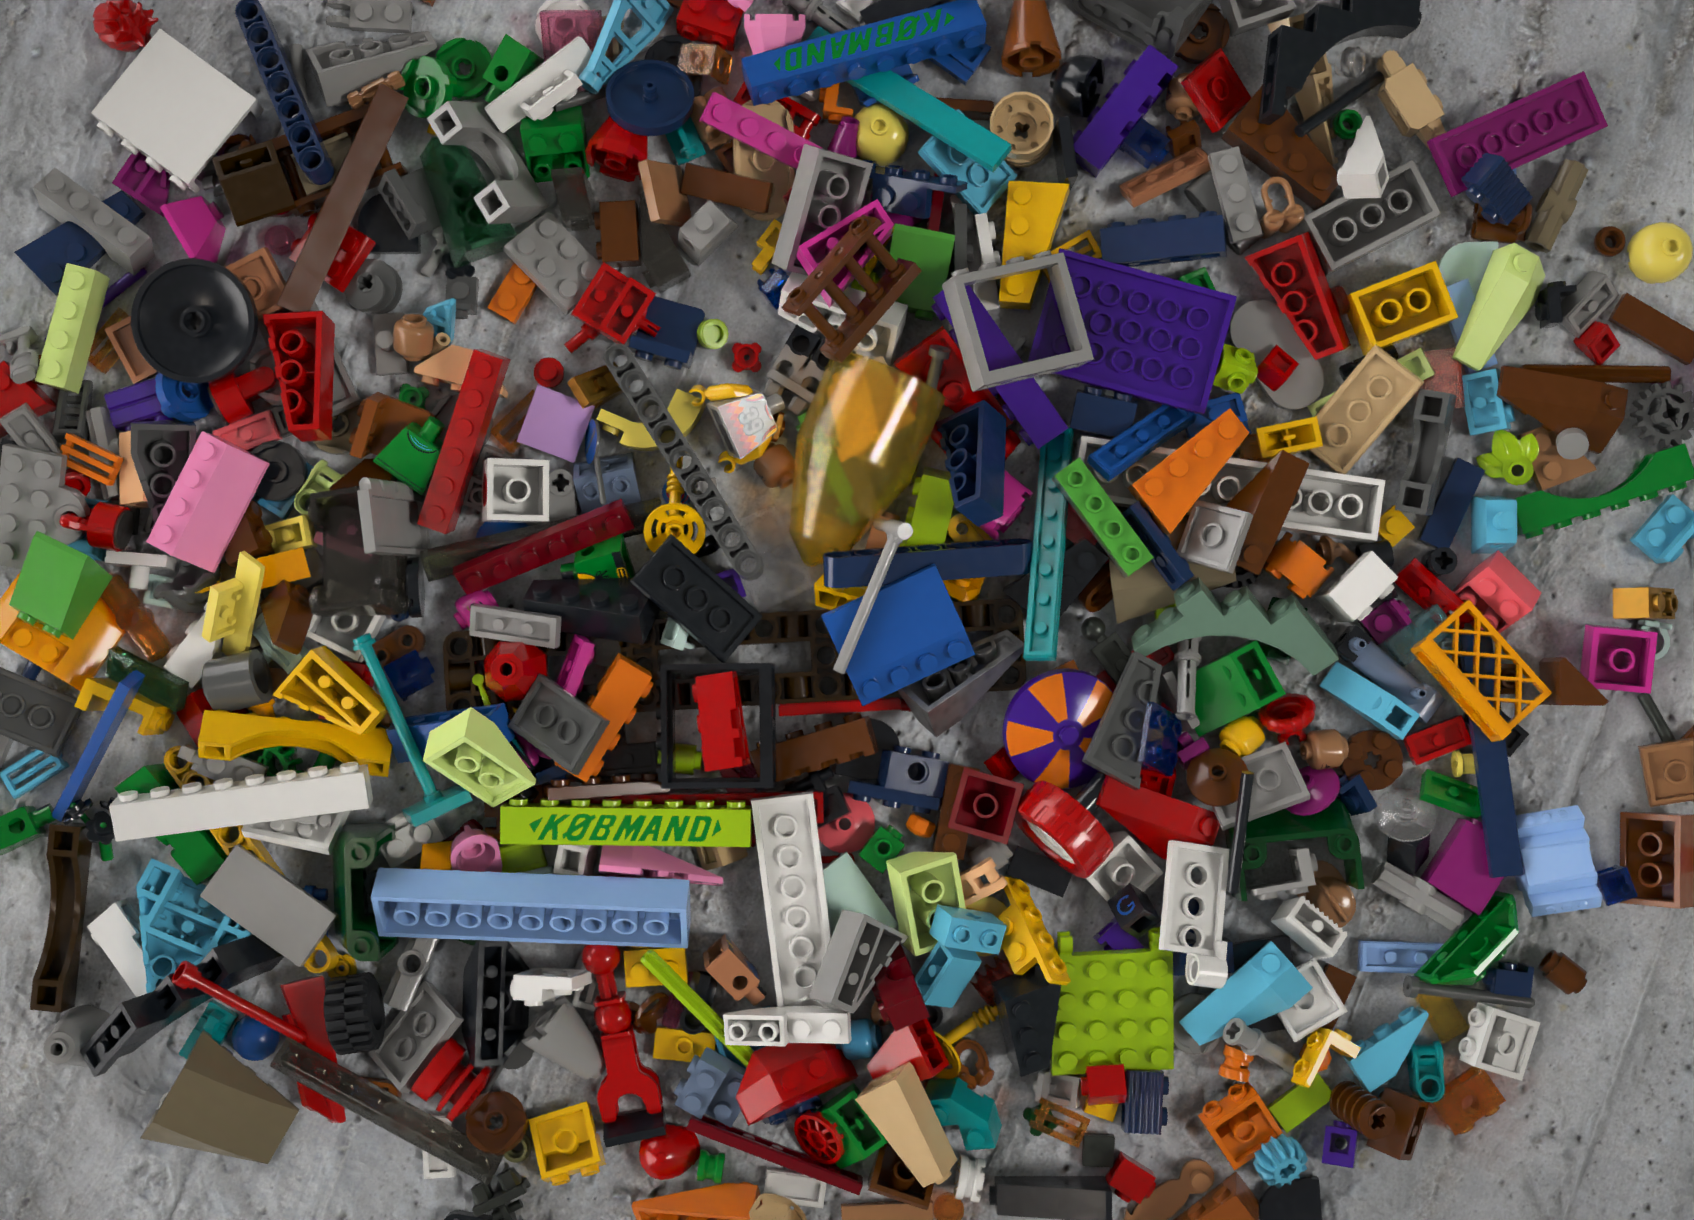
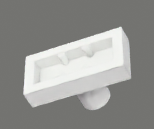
(140, 566)

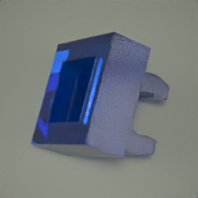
(773, 285)

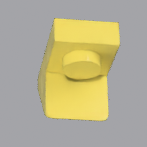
(292, 534)

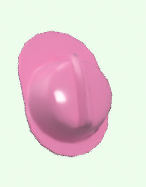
(475, 851)

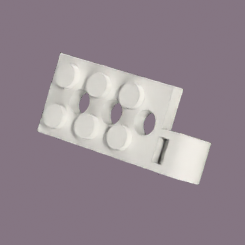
(1207, 957)

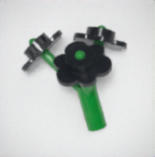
(99, 829)

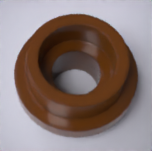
(1617, 238)

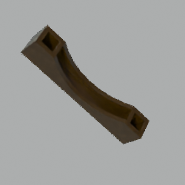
(58, 967)

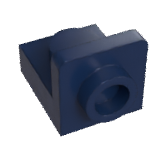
(1355, 795)

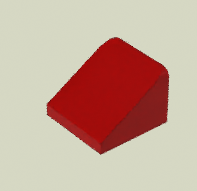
(1597, 342)
(1276, 368)

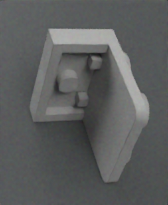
(1303, 867)

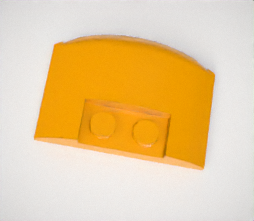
(62, 657)

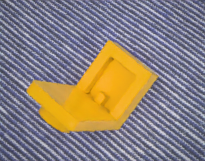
(1315, 1052)

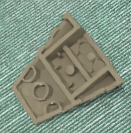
(1147, 589)
(221, 1107)

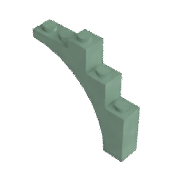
(1239, 615)

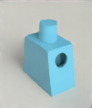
(1493, 524)

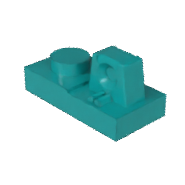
(216, 1021)

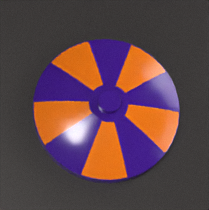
(1053, 725)

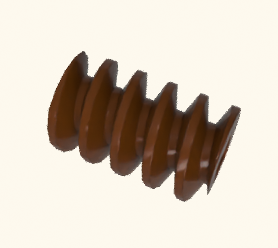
(1362, 1110)

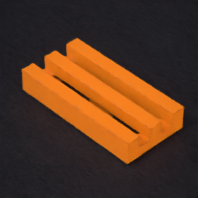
(67, 449)

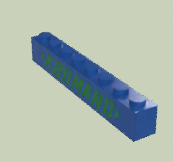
(863, 50)

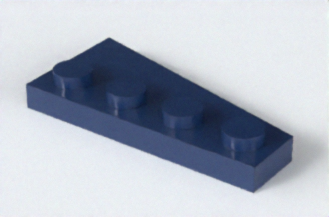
(72, 245)

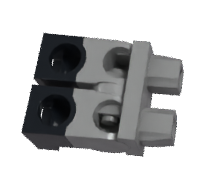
(793, 374)

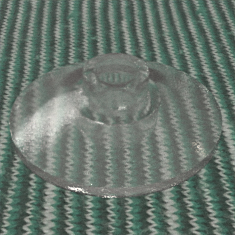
(1402, 824)

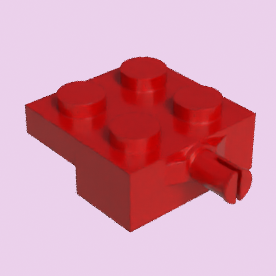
(615, 305)

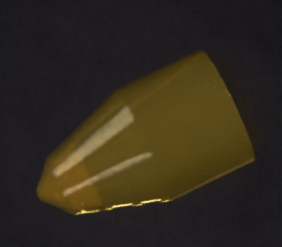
(856, 452)

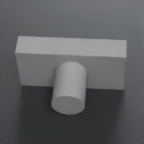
(387, 359)

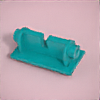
(686, 143)

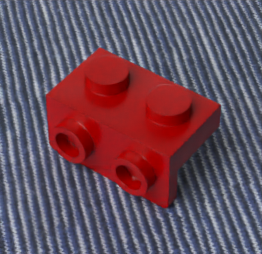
(710, 22)

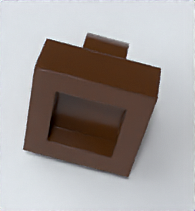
(1183, 138)

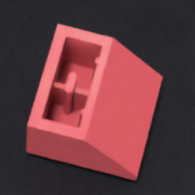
(1498, 591)

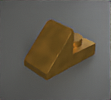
(595, 387)

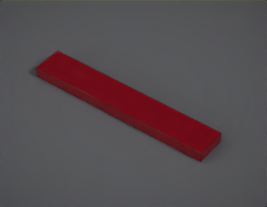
(776, 1153)

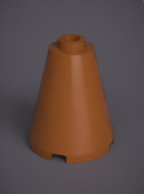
(1030, 40)

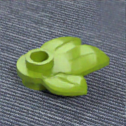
(1509, 452)

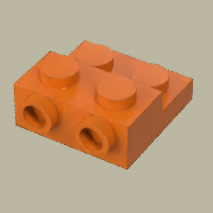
(1239, 1123)

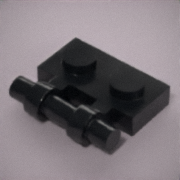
(834, 801)

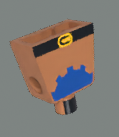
(726, 962)

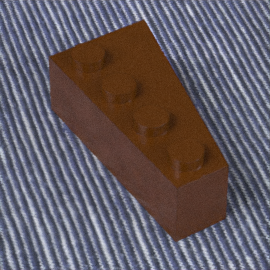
(1283, 153)
(822, 748)

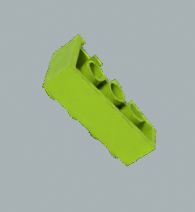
(932, 508)

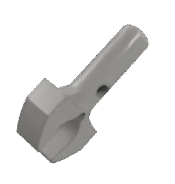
(436, 256)

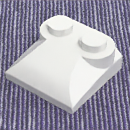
(1124, 866)

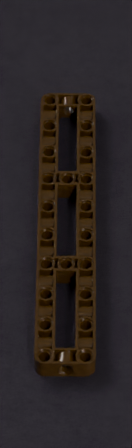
(787, 627)

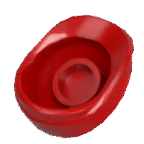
(669, 1154)

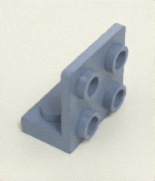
(618, 481)

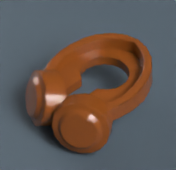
(984, 1072)

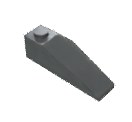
(159, 457)

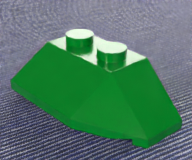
(1474, 945)

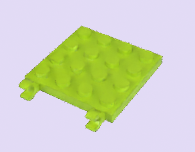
(1114, 1009)

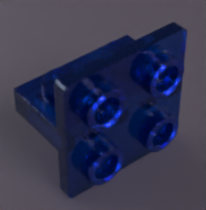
(1159, 739)

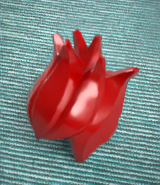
(123, 24)

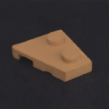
(1549, 466)

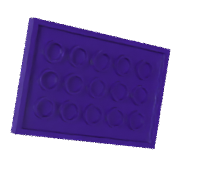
(1144, 332)

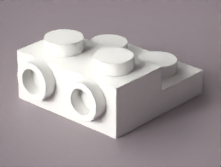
(546, 983)
(1498, 1041)

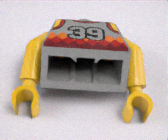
(742, 420)

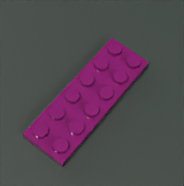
(1520, 130)

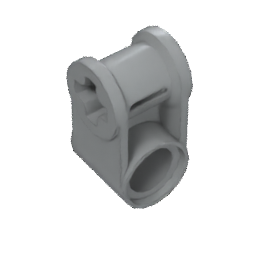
(562, 503)

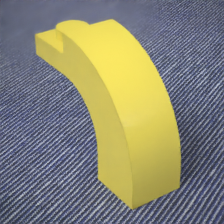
(636, 435)

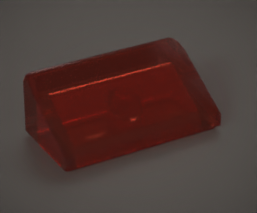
(1447, 374)

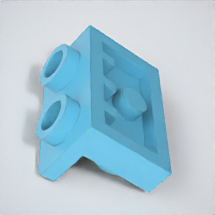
(1483, 408)
(1665, 531)

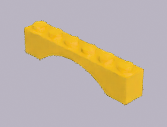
(234, 734)

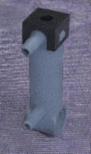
(1361, 652)

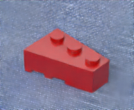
(721, 721)

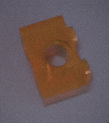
(1485, 1100)

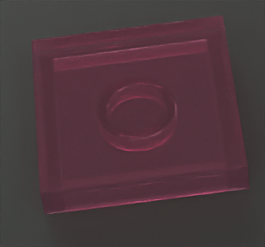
(563, 26)

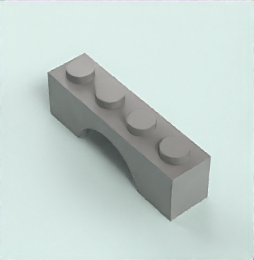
(72, 203)

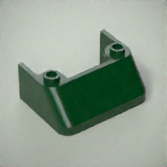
(1282, 825)

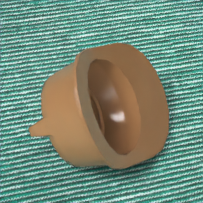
(1331, 894)

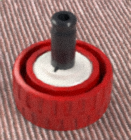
(1065, 825)

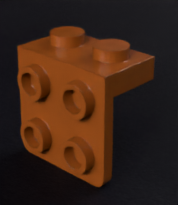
(381, 422)

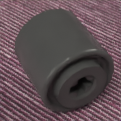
(237, 681)

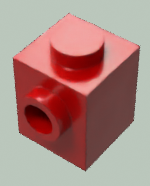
(1104, 1084)
(1130, 1179)

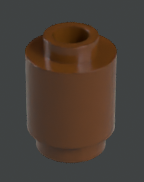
(1563, 972)

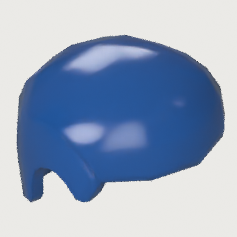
(253, 1039)

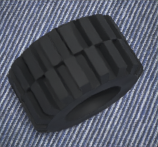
(354, 1013)

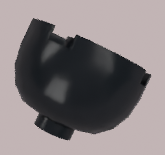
(1076, 84)

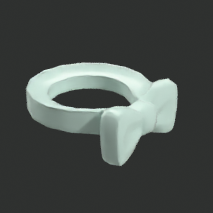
(1662, 630)

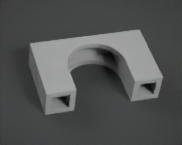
(513, 193)

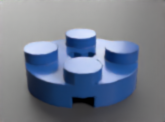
(177, 405)

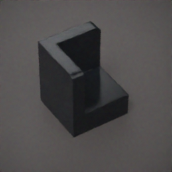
(1408, 855)

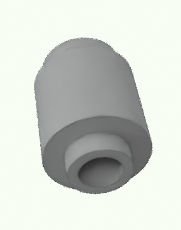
(997, 851)

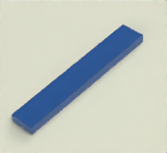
(99, 742)

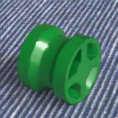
(711, 1166)

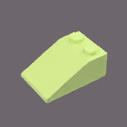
(477, 758)

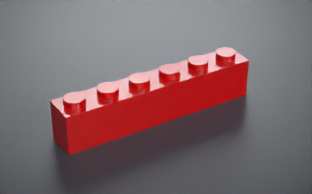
(463, 441)

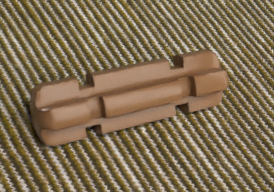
(358, 99)

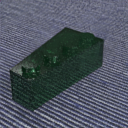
(453, 184)

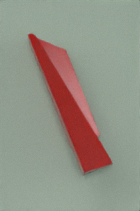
(306, 1009)

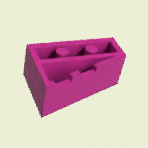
(818, 247)

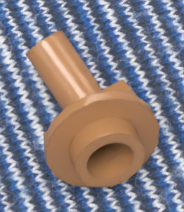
(1330, 550)

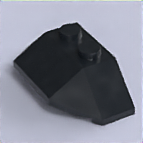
(491, 1017)

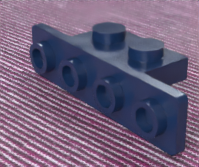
(908, 191)

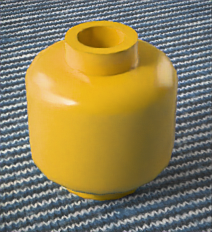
(1242, 736)

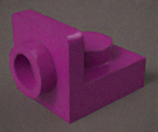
(1386, 620)

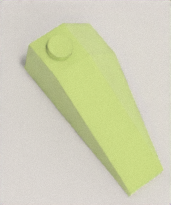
(1502, 301)

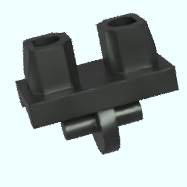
(487, 1200)

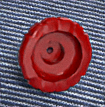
(1288, 716)

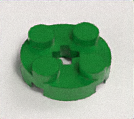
(469, 52)
(440, 82)

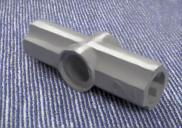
(107, 437)
(1418, 895)
(406, 982)

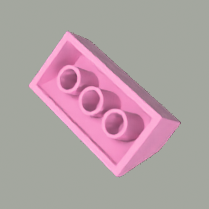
(208, 502)

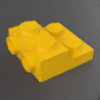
(567, 1144)

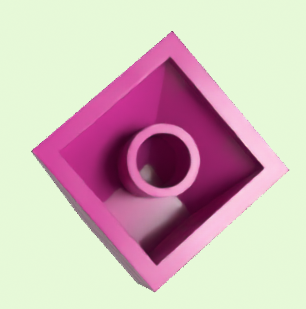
(196, 226)

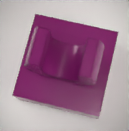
(1190, 749)

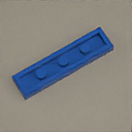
(1139, 440)

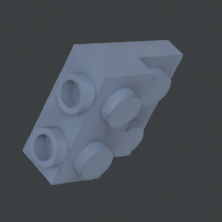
(711, 1087)

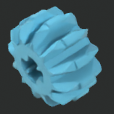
(1280, 1161)

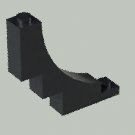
(1295, 51)
(148, 1014)

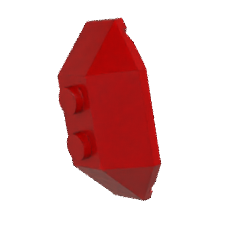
(790, 1075)

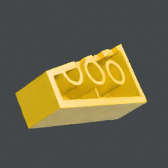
(1030, 227)

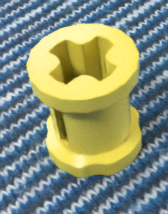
(1462, 763)

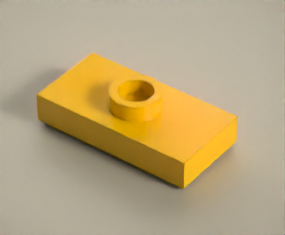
(679, 1045)

